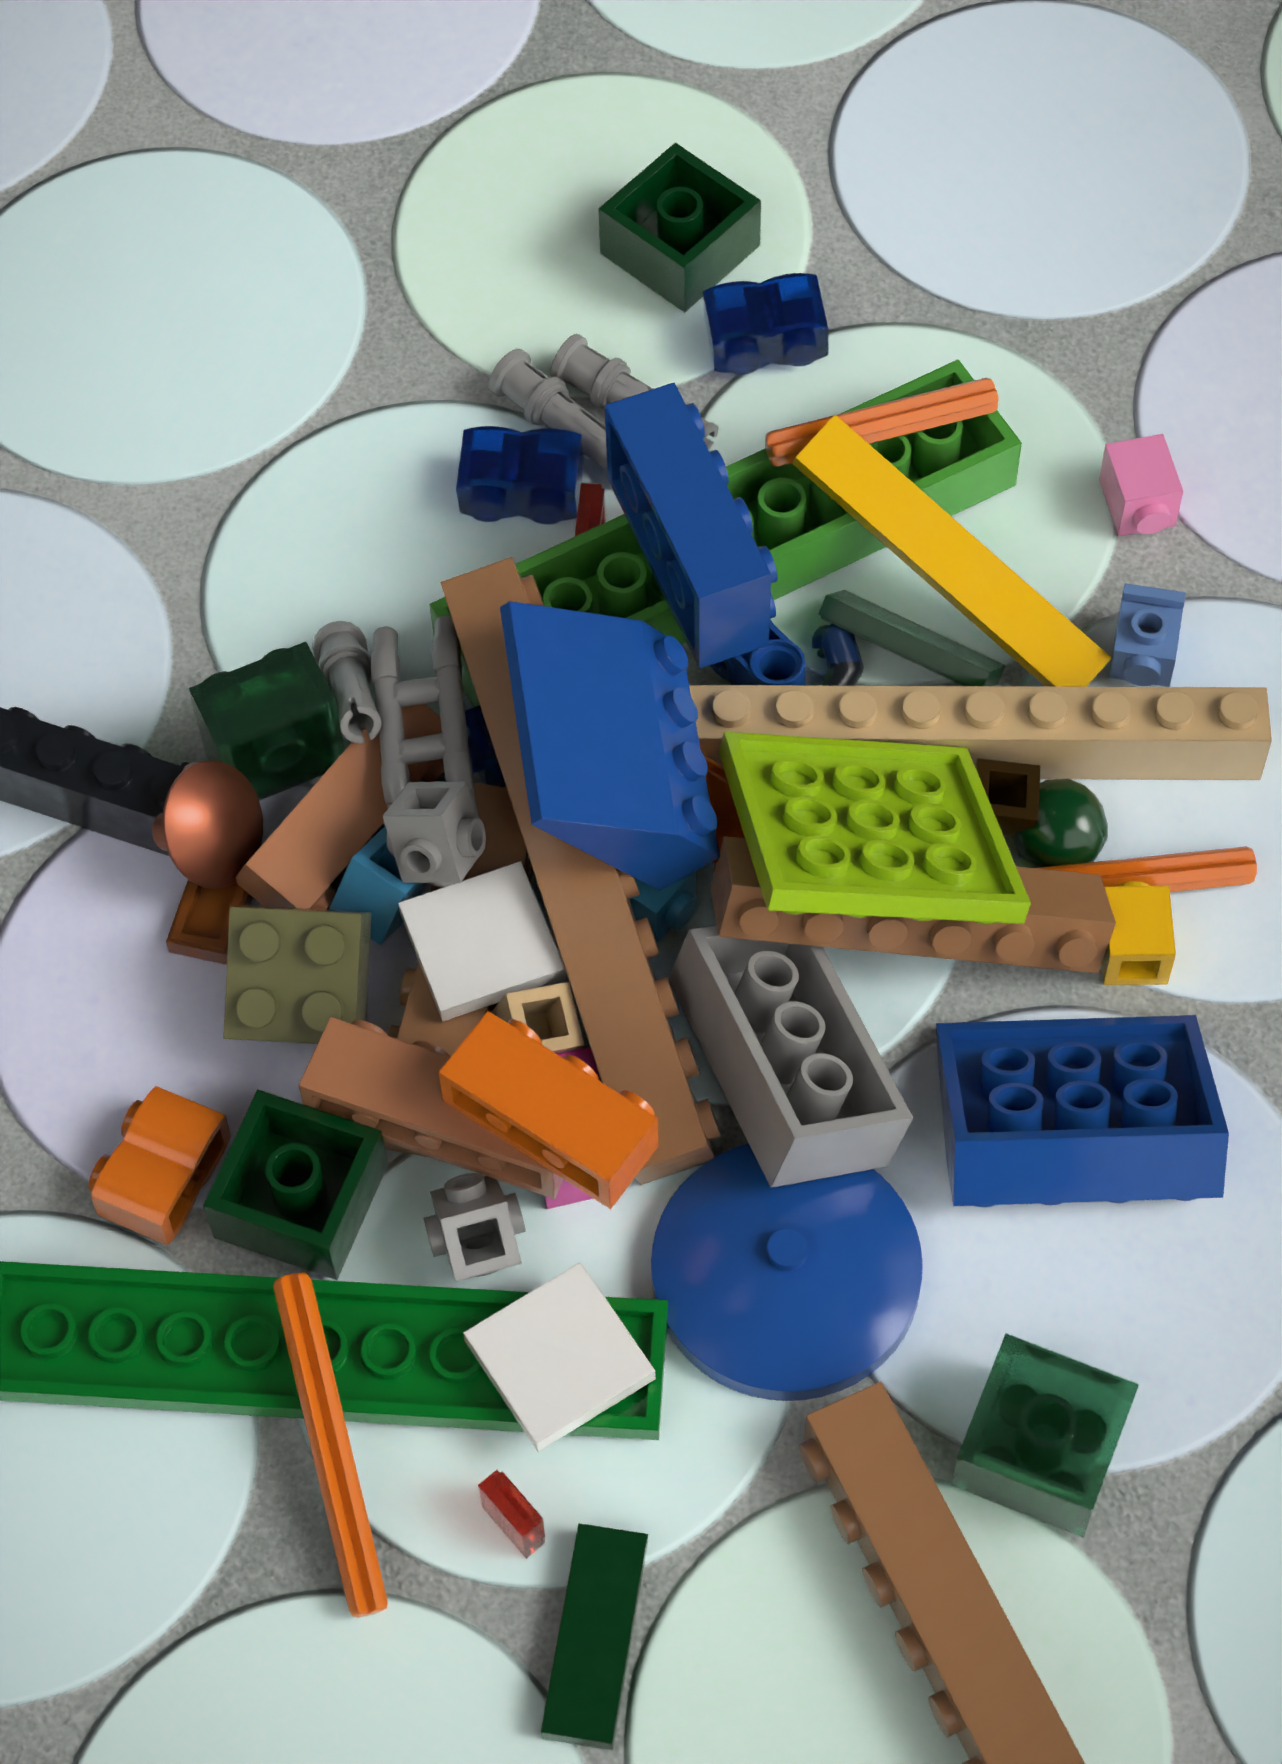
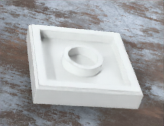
(481, 940)
(559, 1356)

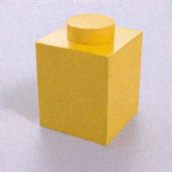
(1143, 935)

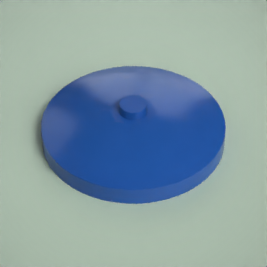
(787, 1282)

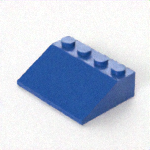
(610, 740)
(1080, 1111)

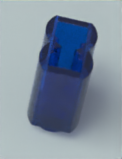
(766, 323)
(520, 474)

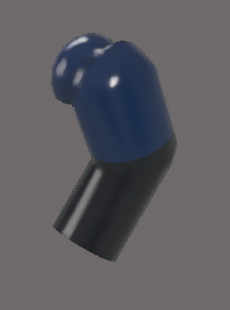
(841, 655)

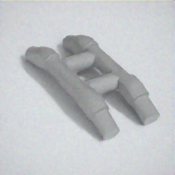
(393, 695)

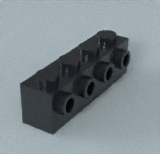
(82, 778)

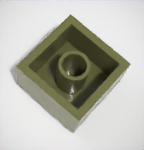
(294, 972)

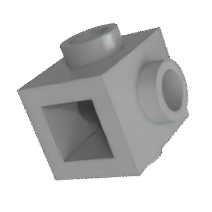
(434, 832)
(475, 1226)

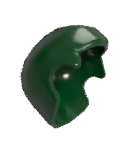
(1068, 826)

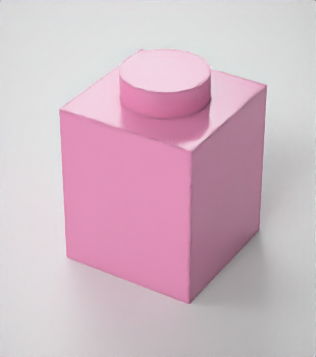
(1141, 485)

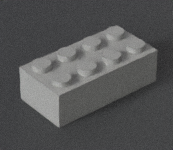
(790, 1056)

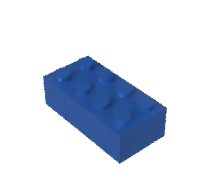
(690, 524)

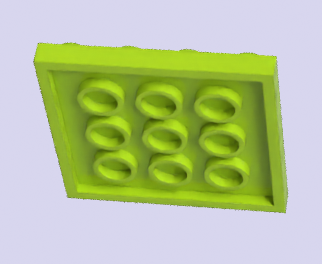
(871, 829)

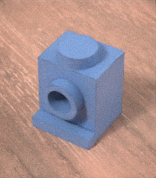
(1147, 635)

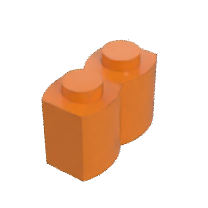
(159, 1164)

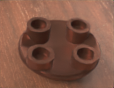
(210, 823)

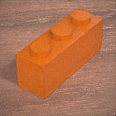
(550, 1108)

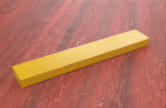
(949, 558)

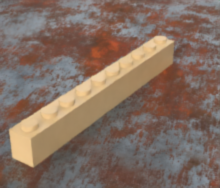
(1062, 729)

